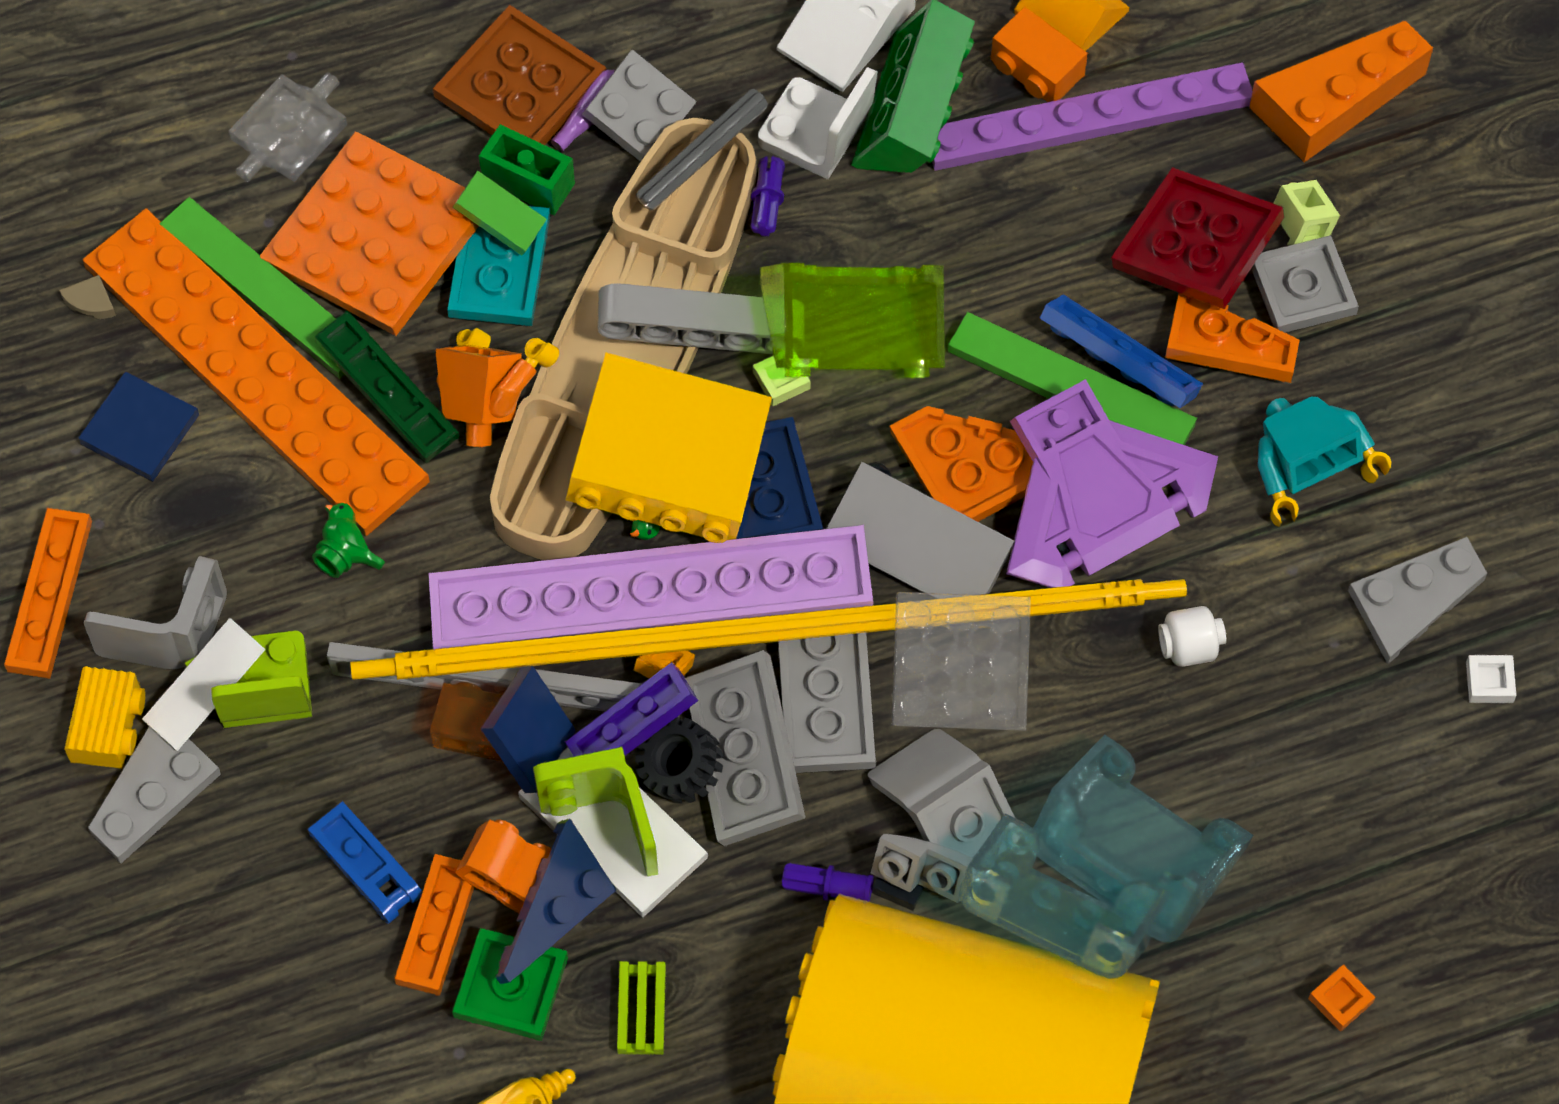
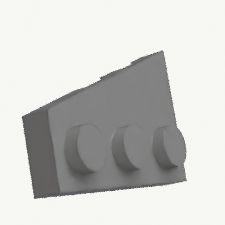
(1414, 594)
(150, 793)

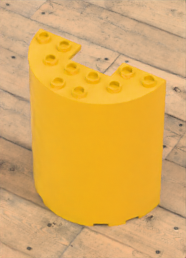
(954, 1017)

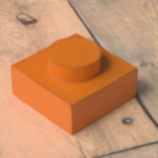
(1341, 998)

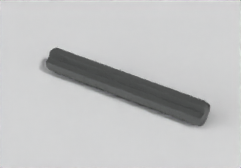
(701, 149)

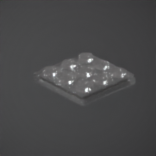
(961, 661)

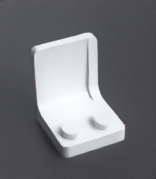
(815, 124)

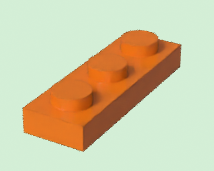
(435, 928)

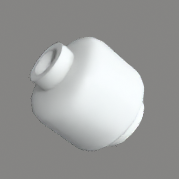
(1191, 636)

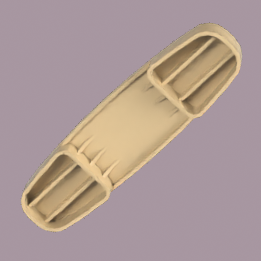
(676, 246)

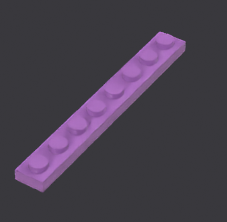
(1093, 115)

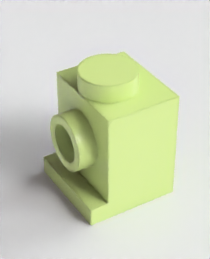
(1306, 211)

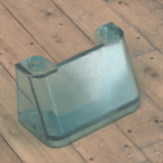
(1112, 833)

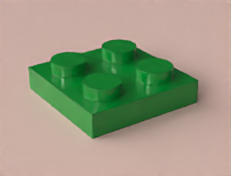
(515, 1006)

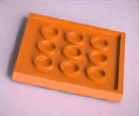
(373, 234)

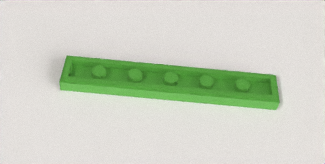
(252, 278)
(1052, 373)

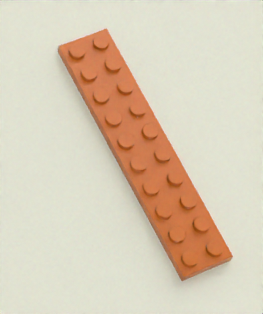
(256, 371)

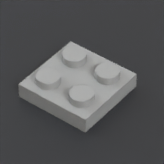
(637, 105)
(1304, 285)

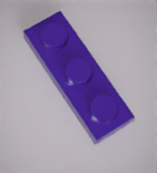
(637, 714)

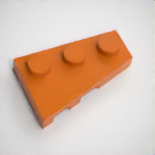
(1229, 342)

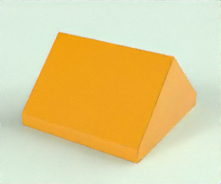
(1078, 20)

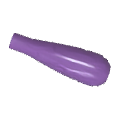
(577, 123)

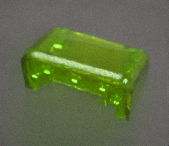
(855, 318)

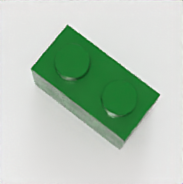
(527, 169)

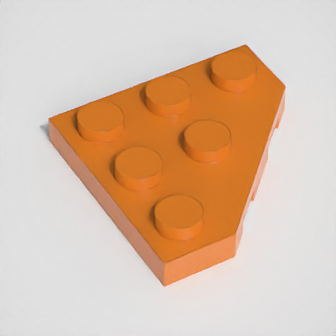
(964, 461)

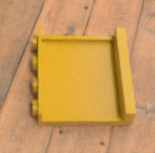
(669, 449)

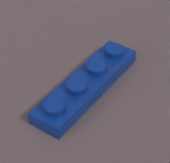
(1129, 356)

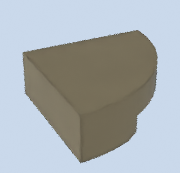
(89, 298)

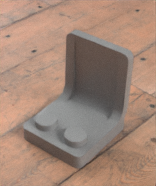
(167, 643)
(944, 791)

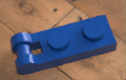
(364, 861)

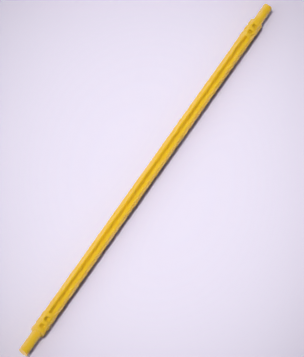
(731, 632)

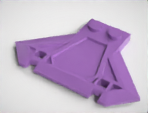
(1097, 488)

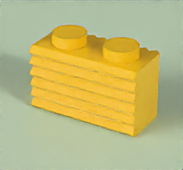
(104, 717)

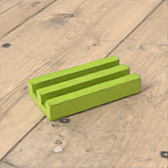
(641, 970)

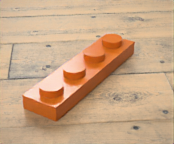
(48, 593)

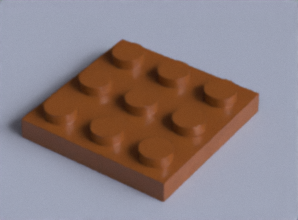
(518, 78)

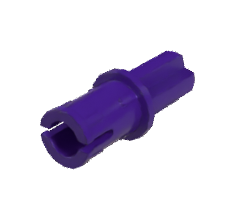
(767, 196)
(826, 882)

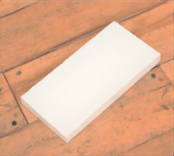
(612, 841)

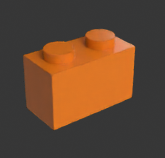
(1038, 56)

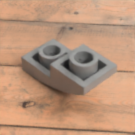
(914, 861)

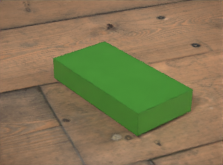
(499, 213)

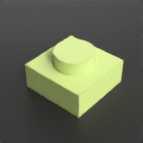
(776, 384)

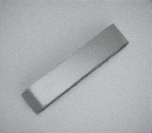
(683, 318)

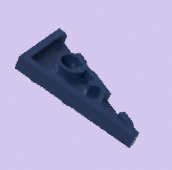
(564, 893)

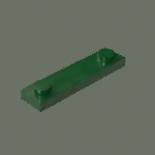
(386, 387)

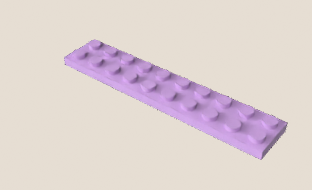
(652, 588)

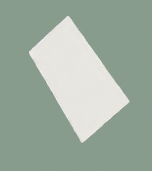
(190, 697)

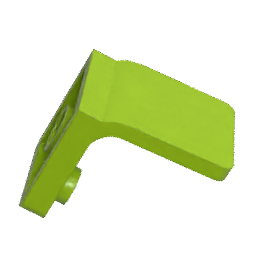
(274, 687)
(592, 780)

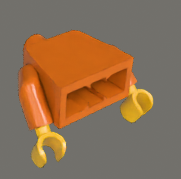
(485, 383)

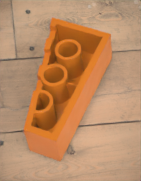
(1340, 88)

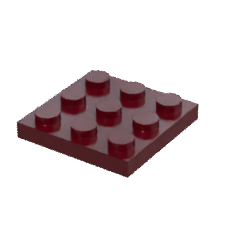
(1198, 238)

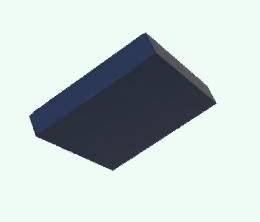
(139, 426)
(527, 727)

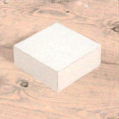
(1491, 679)

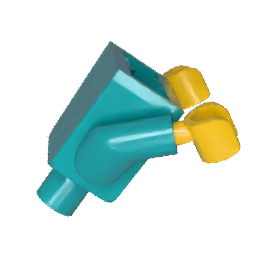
(1309, 445)

